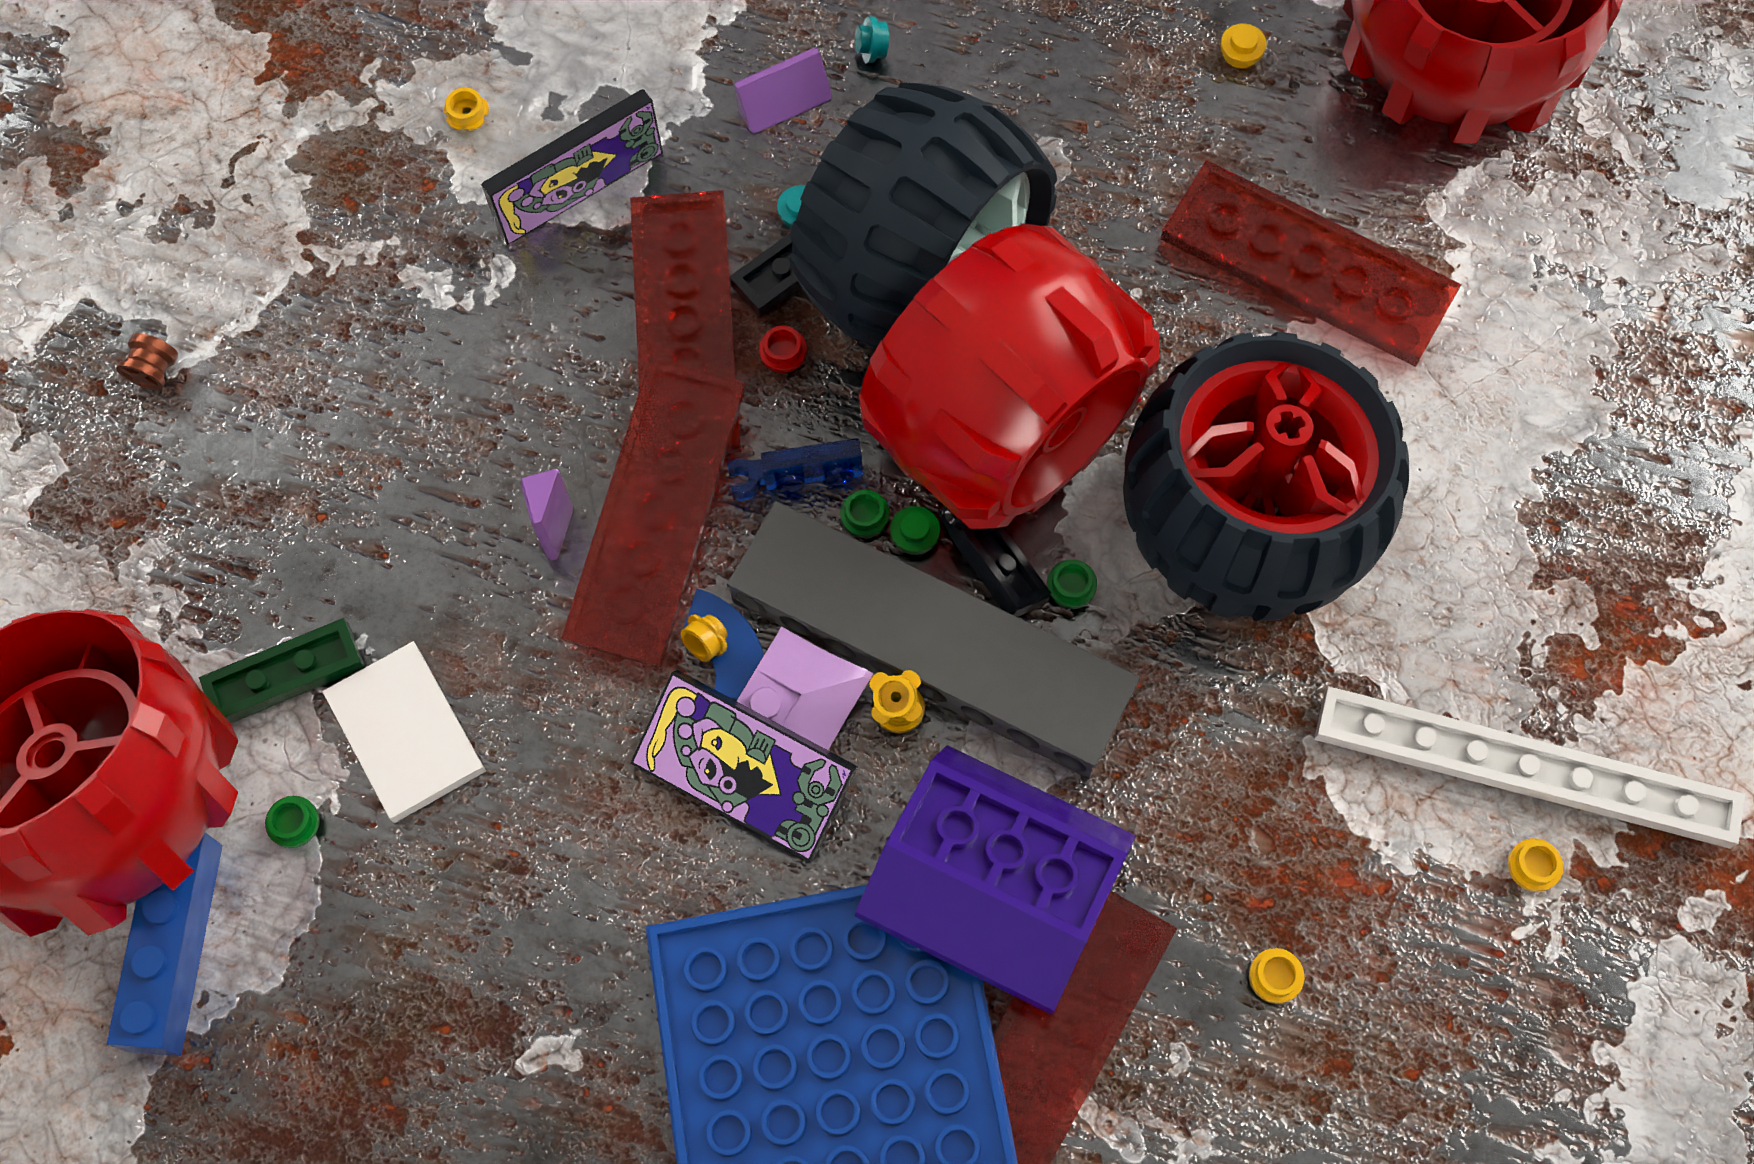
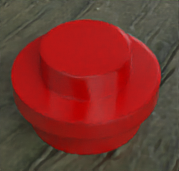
(782, 349)

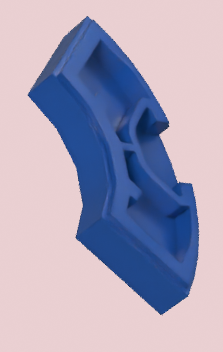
(743, 647)

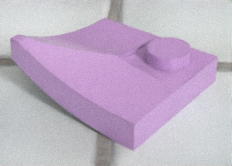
(804, 688)

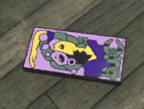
(573, 167)
(744, 765)

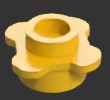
(883, 688)

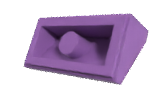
(782, 91)
(548, 509)

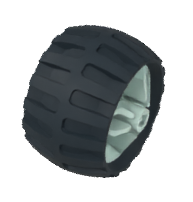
(907, 195)

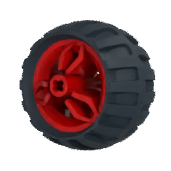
(1319, 452)

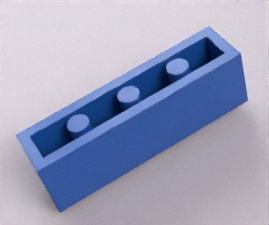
(164, 960)

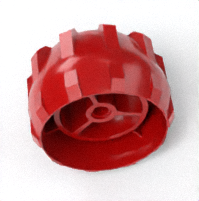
(1475, 58)
(1008, 374)
(100, 769)

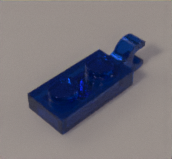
(796, 467)

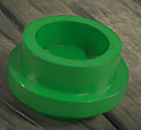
(864, 514)
(915, 530)
(1072, 584)
(292, 821)

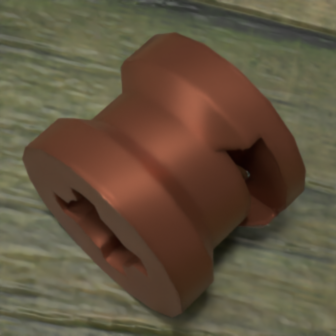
(147, 361)

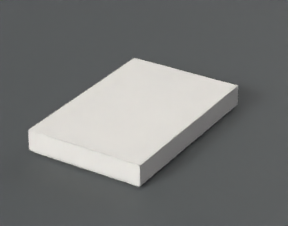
(403, 732)

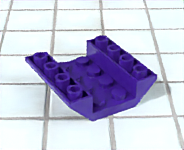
(995, 877)

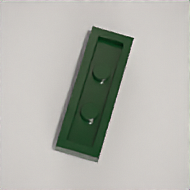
(283, 671)

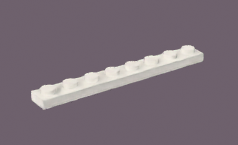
(1531, 767)

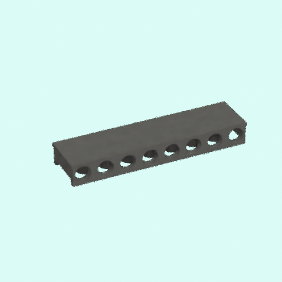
(961, 647)

